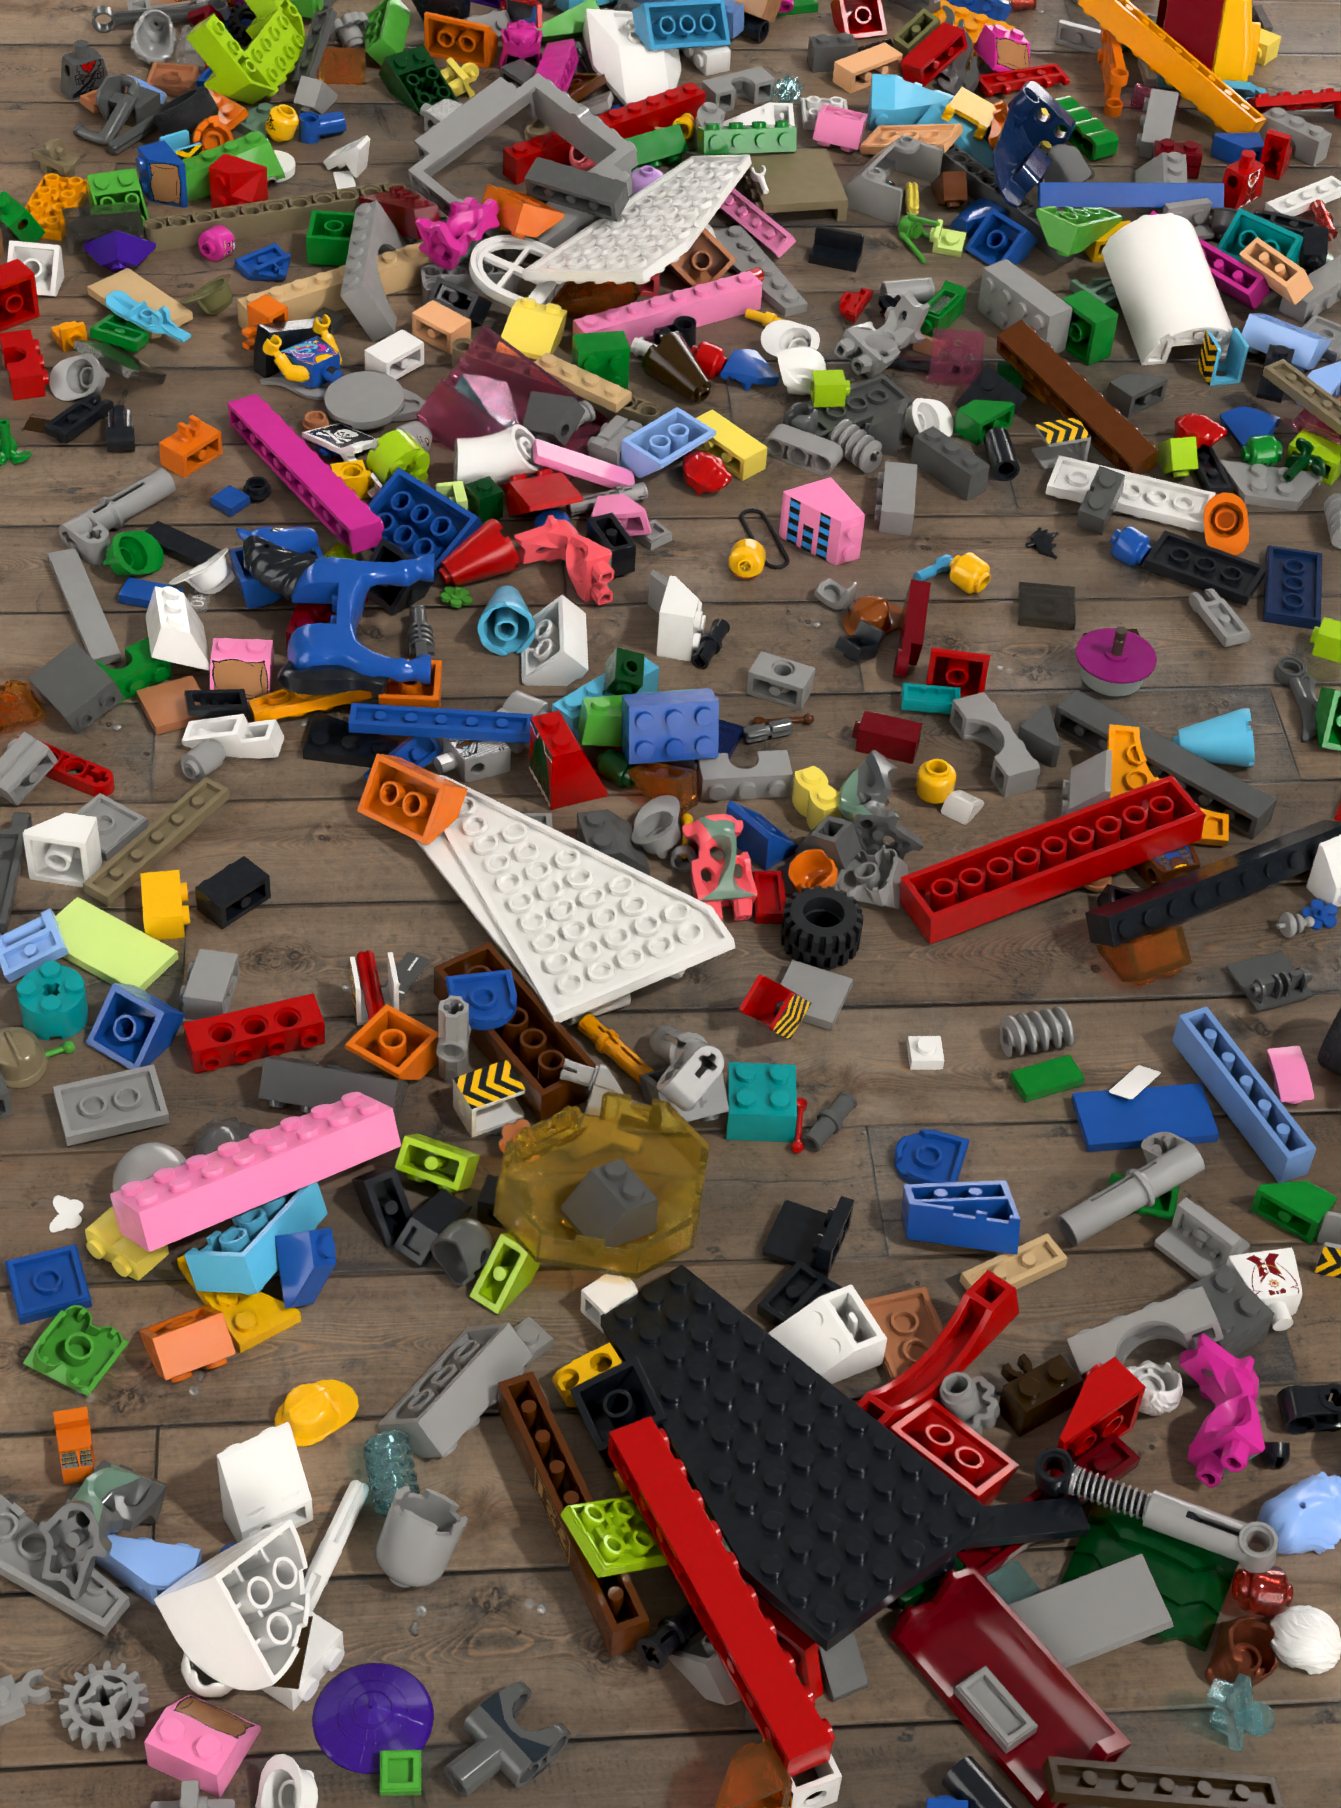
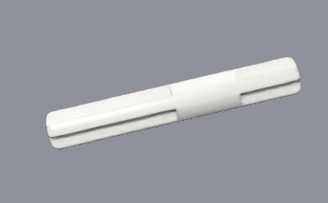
(334, 1540)

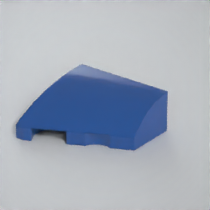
(973, 215)

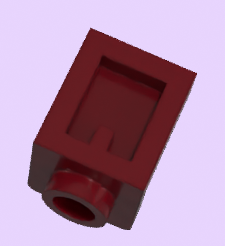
(200, 14)

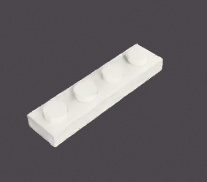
(1300, 200)

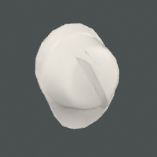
(788, 334)
(928, 413)
(209, 576)
(286, 1785)

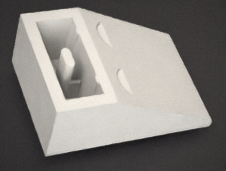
(768, 112)
(834, 1335)
(263, 1483)

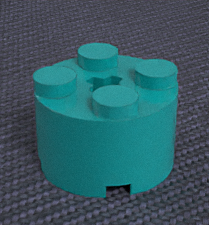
(53, 1001)

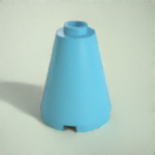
(506, 623)
(1221, 739)

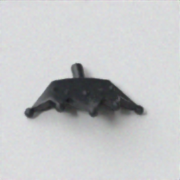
(1042, 542)

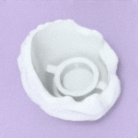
(1162, 1387)
(1306, 1639)

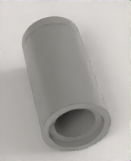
(921, 287)

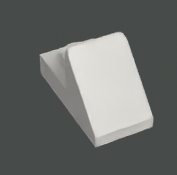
(353, 155)

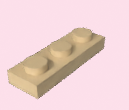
(1031, 1263)

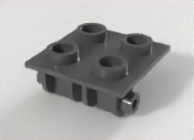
(1271, 980)

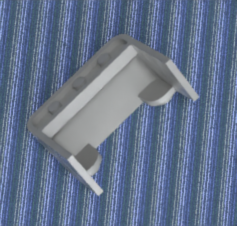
(868, 189)

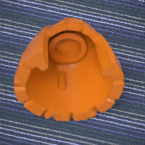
(211, 133)

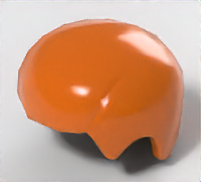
(812, 869)

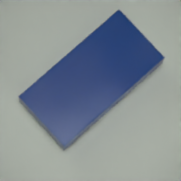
(139, 592)

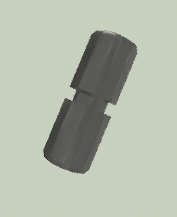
(761, 732)

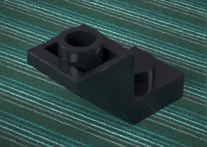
(428, 1224)

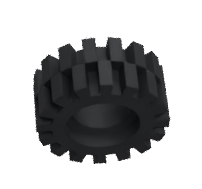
(236, 27)

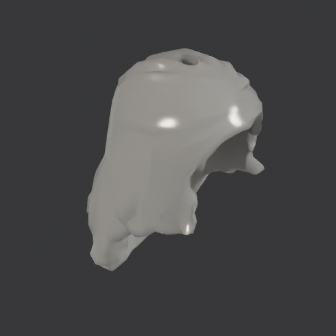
(153, 41)

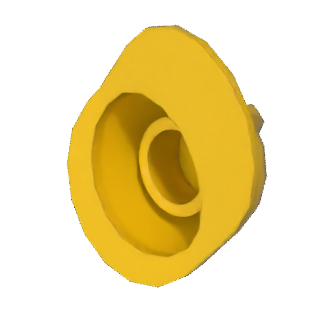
(317, 1410)

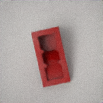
(1276, 154)

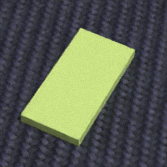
(112, 946)

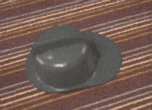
(1221, 220)

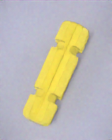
(912, 198)

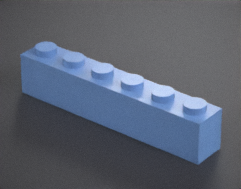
(1243, 1095)

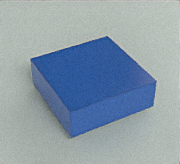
(230, 500)

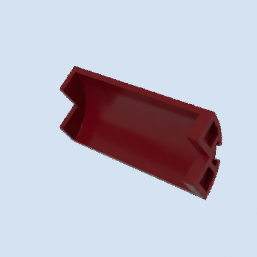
(975, 1628)

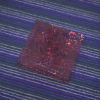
(944, 340)

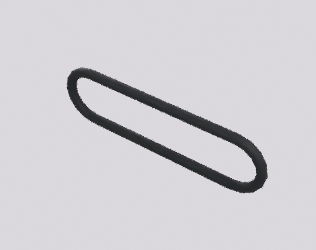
(772, 532)

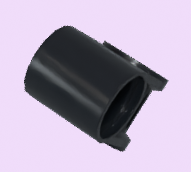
(1308, 1408)

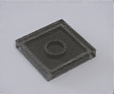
(1046, 606)

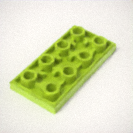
(613, 1536)

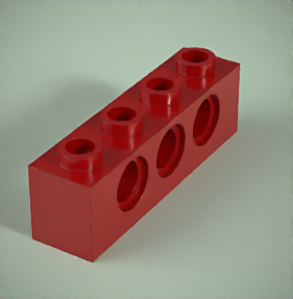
(254, 1033)

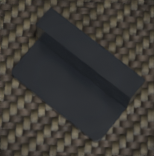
(837, 248)

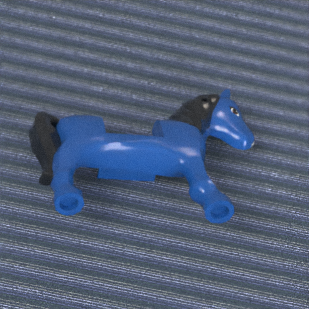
(327, 655)

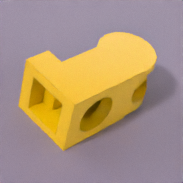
(583, 1370)

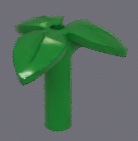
(9, 446)

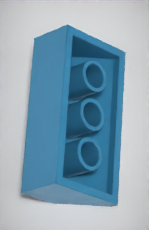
(682, 24)

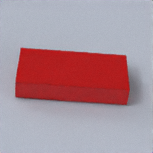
(770, 897)

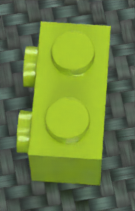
(436, 1162)

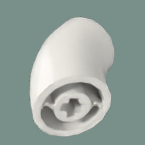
(495, 456)

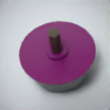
(1115, 660)

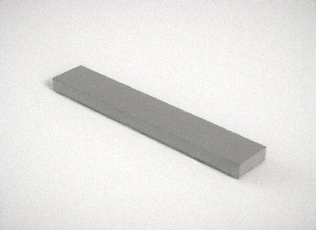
(84, 606)

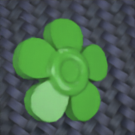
(456, 596)

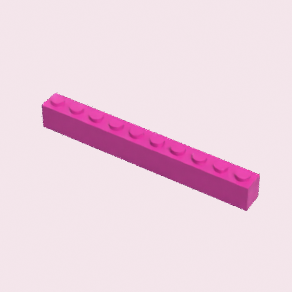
(305, 474)

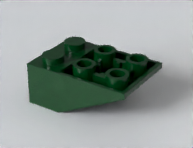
(415, 78)

